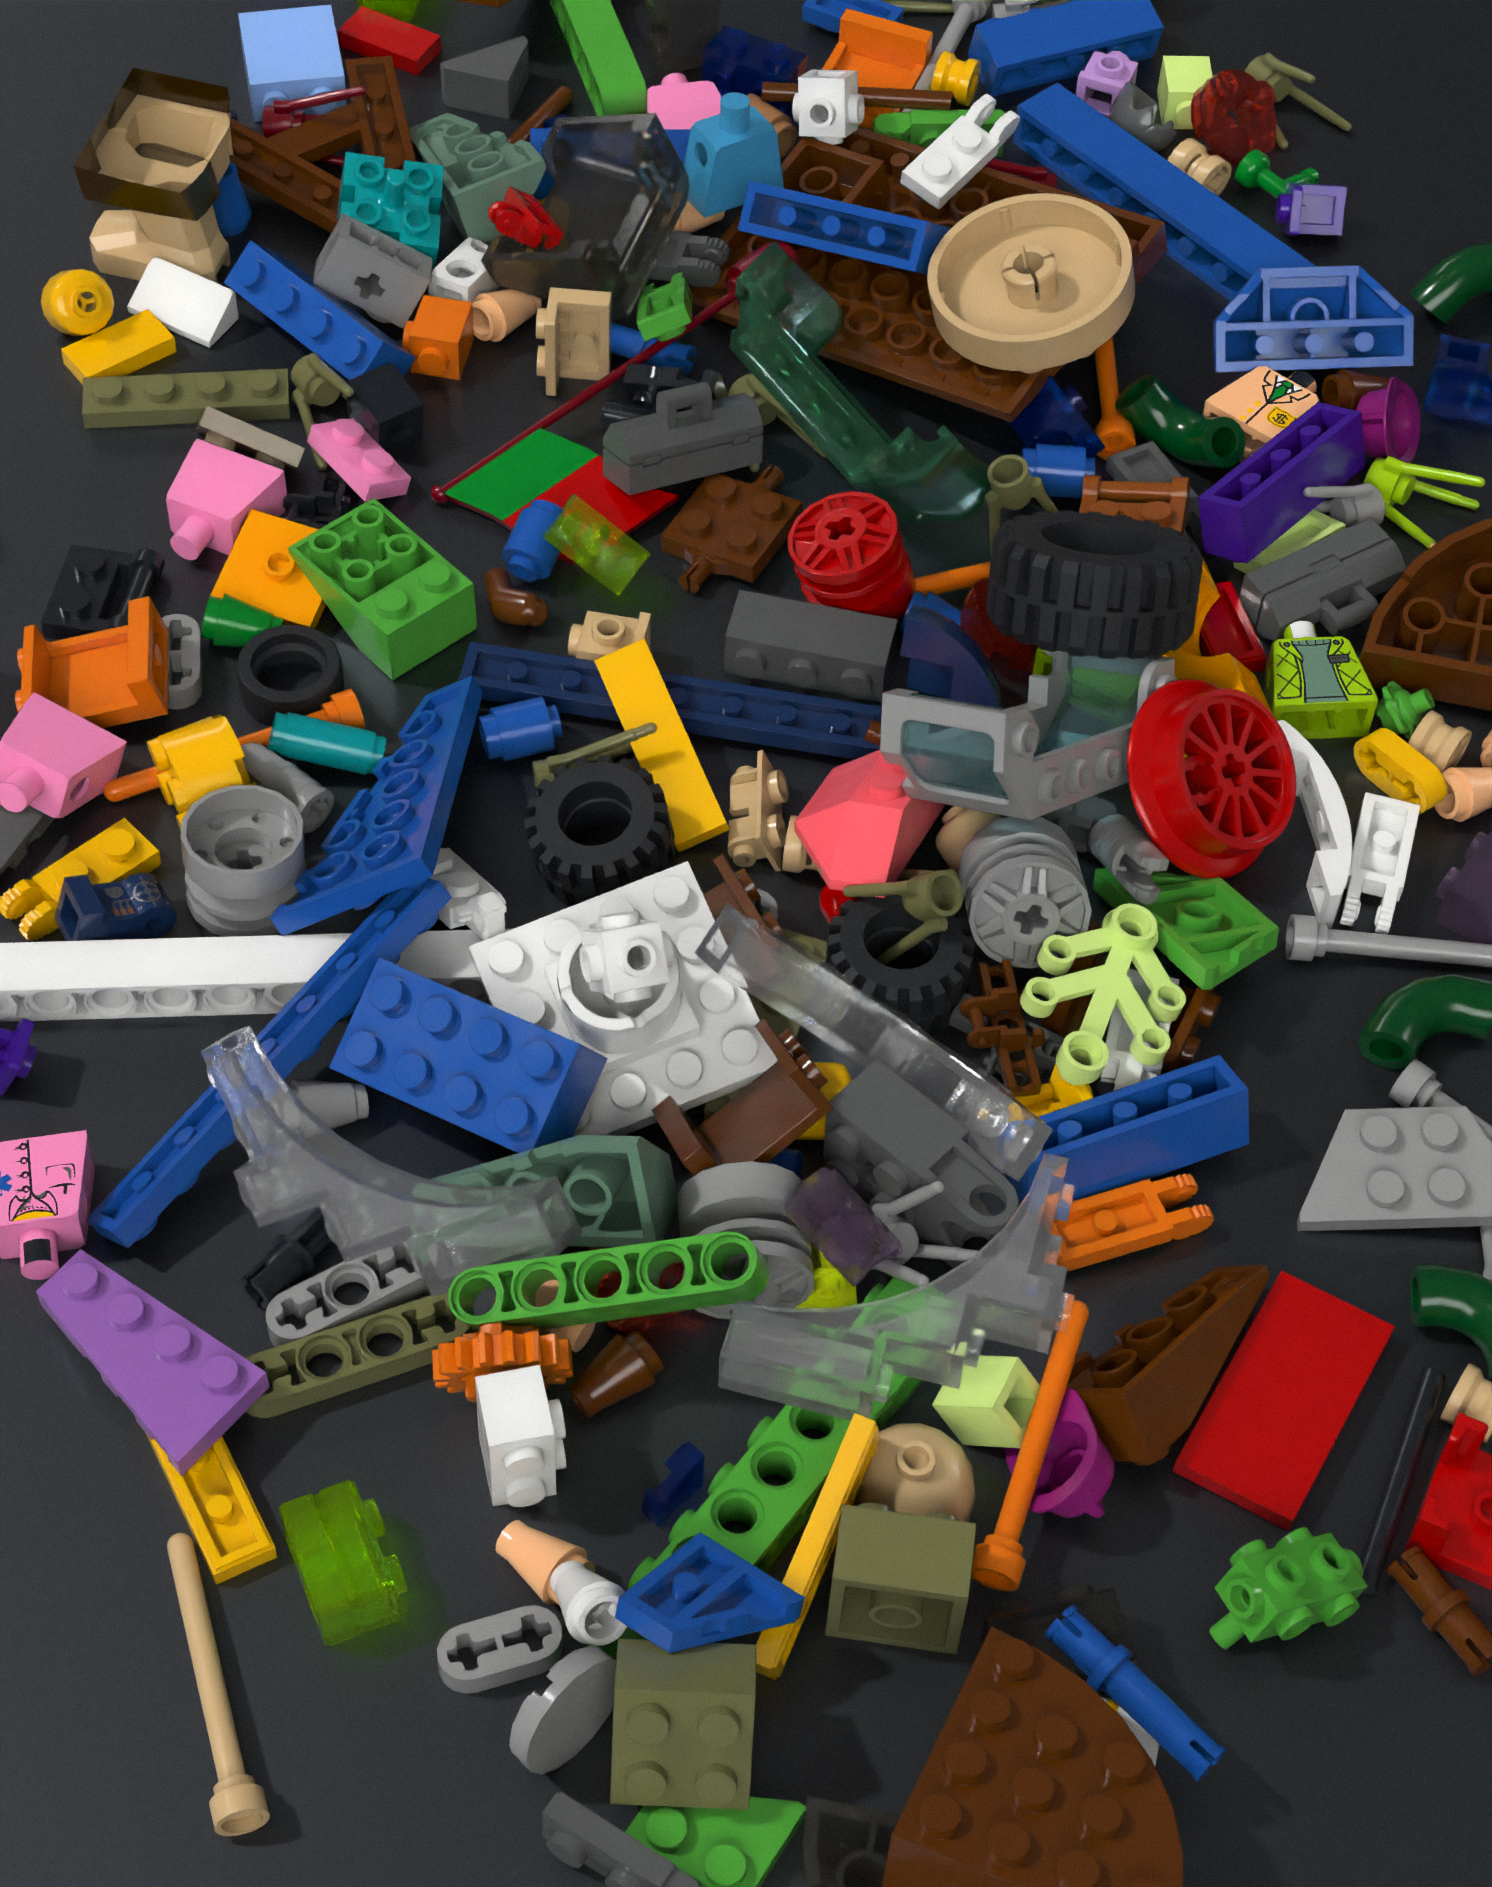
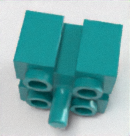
(394, 200)

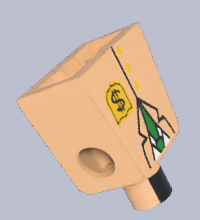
(1263, 404)

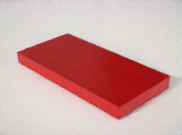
(1283, 1400)

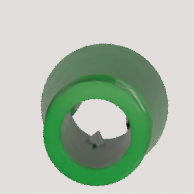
(235, 622)

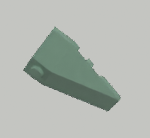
(475, 169)
(614, 1184)

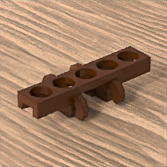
(998, 1035)

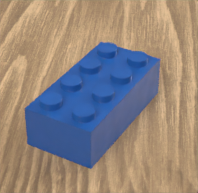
(466, 1060)

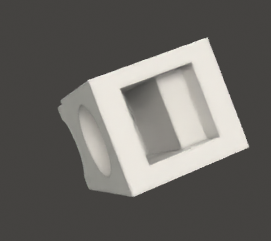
(462, 273)

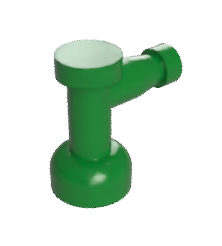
(1255, 171)

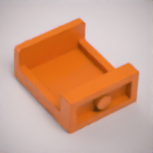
(882, 53)
(103, 674)

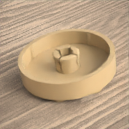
(988, 274)

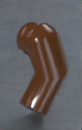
(512, 604)

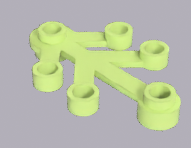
(1129, 936)

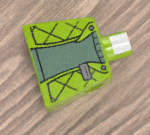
(1318, 685)

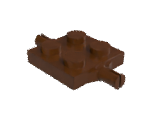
(731, 527)

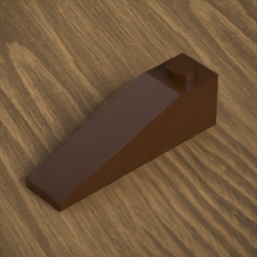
(1163, 1368)

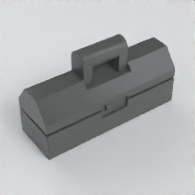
(685, 444)
(1321, 579)

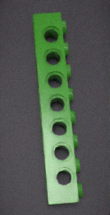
(772, 1511)

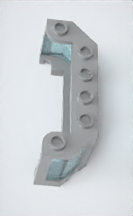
(1028, 756)

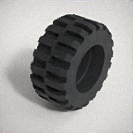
(1093, 584)

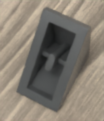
(487, 79)

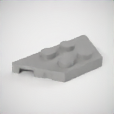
(1402, 1172)

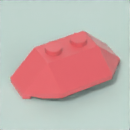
(864, 823)

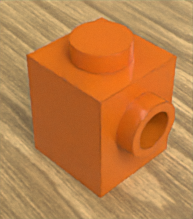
(440, 337)

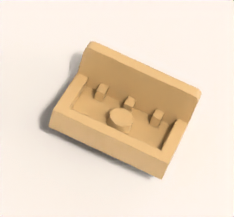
(575, 336)

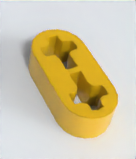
(1399, 769)

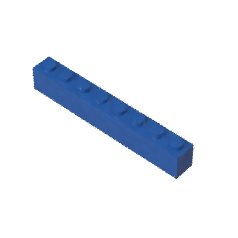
(1123, 172)

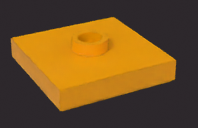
(266, 574)

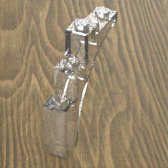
(868, 1029)
(363, 1201)
(849, 1354)

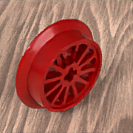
(1234, 769)

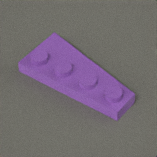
(159, 1363)

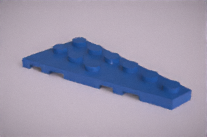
(396, 829)

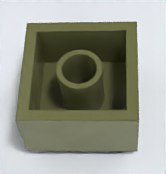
(901, 1578)
(683, 1725)

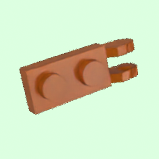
(1129, 1221)

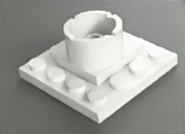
(682, 1042)

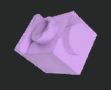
(1105, 74)

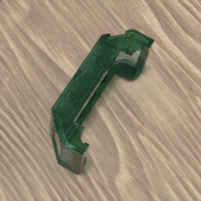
(778, 335)

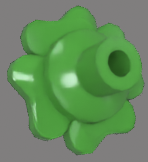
(1402, 710)

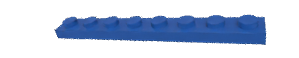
(287, 1040)

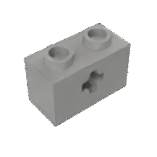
(396, 269)

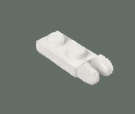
(958, 153)
(1380, 857)

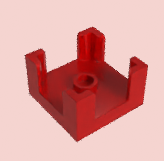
(1457, 1507)

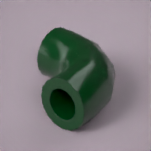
(1455, 281)
(1178, 428)
(1420, 1011)
(1453, 1301)

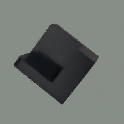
(386, 407)

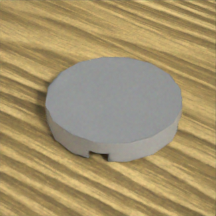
(568, 1713)

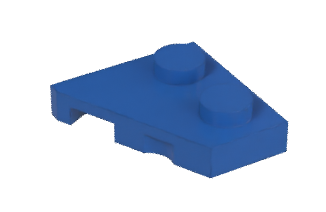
(704, 1598)

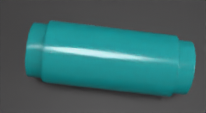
(326, 743)

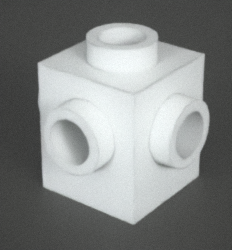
(828, 105)
(606, 951)

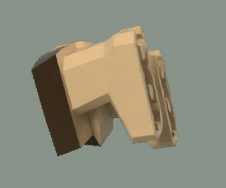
(163, 160)

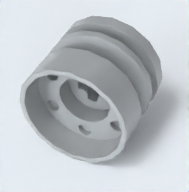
(241, 858)
(1021, 888)
(751, 1201)

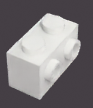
(519, 1436)

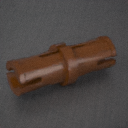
(1444, 1609)

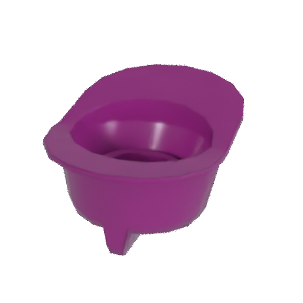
(1390, 421)
(1075, 1466)

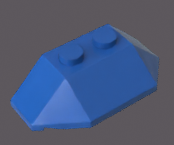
(1312, 322)

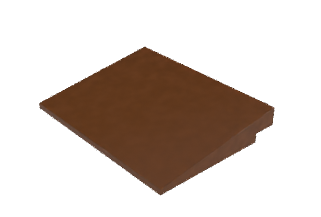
(887, 309)

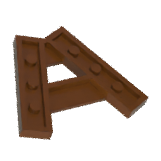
(282, 163)

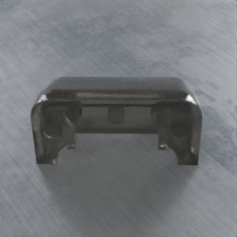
(615, 202)

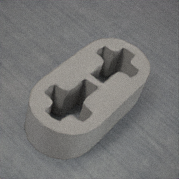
(187, 660)
(499, 1649)

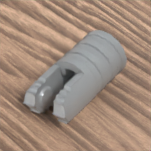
(283, 776)
(1128, 856)

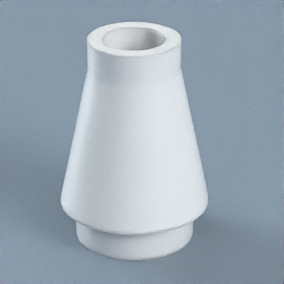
(587, 1603)

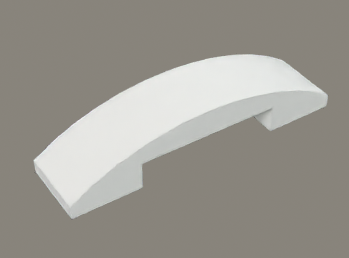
(1328, 825)

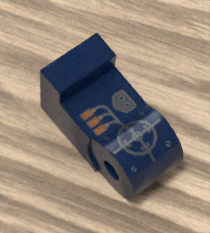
(115, 909)

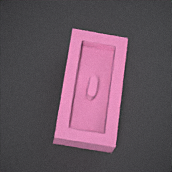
(359, 459)

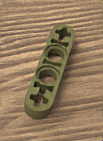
(351, 1344)

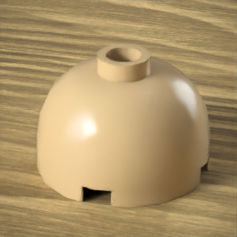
(919, 1473)

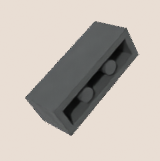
(809, 645)

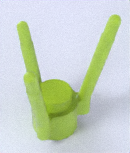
(1398, 480)

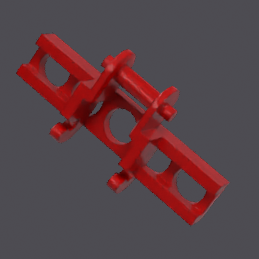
(524, 219)

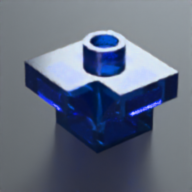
(1460, 381)
(1056, 420)

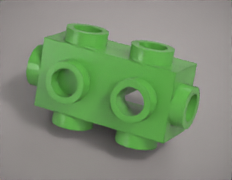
(1287, 1588)

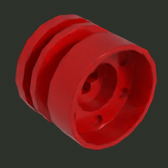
(852, 555)

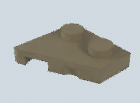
(233, 433)

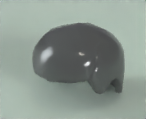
(1137, 115)

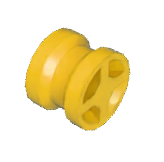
(957, 76)

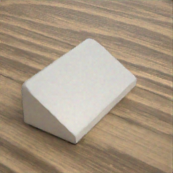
(185, 302)

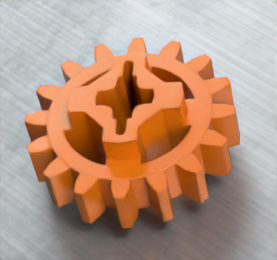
(497, 1350)

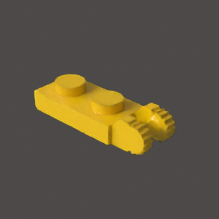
(104, 859)

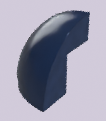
(947, 660)

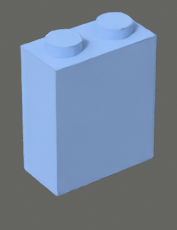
(291, 57)

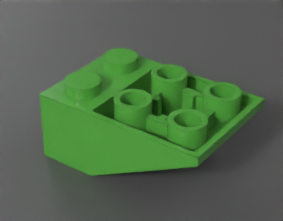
(387, 587)

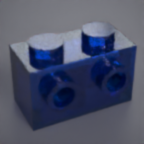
(743, 61)

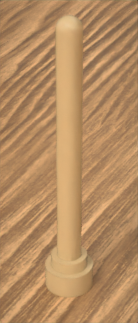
(237, 1801)

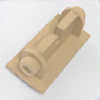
(760, 795)

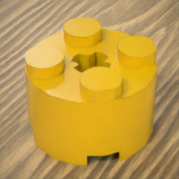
(197, 762)

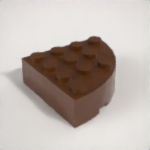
(1438, 623)
(1034, 1788)

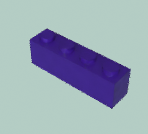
(1266, 490)

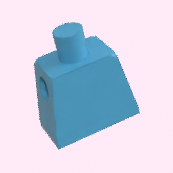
(729, 153)

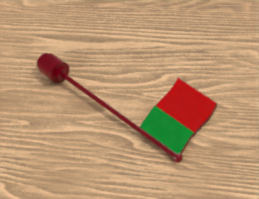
(554, 468)

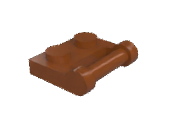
(1103, 495)

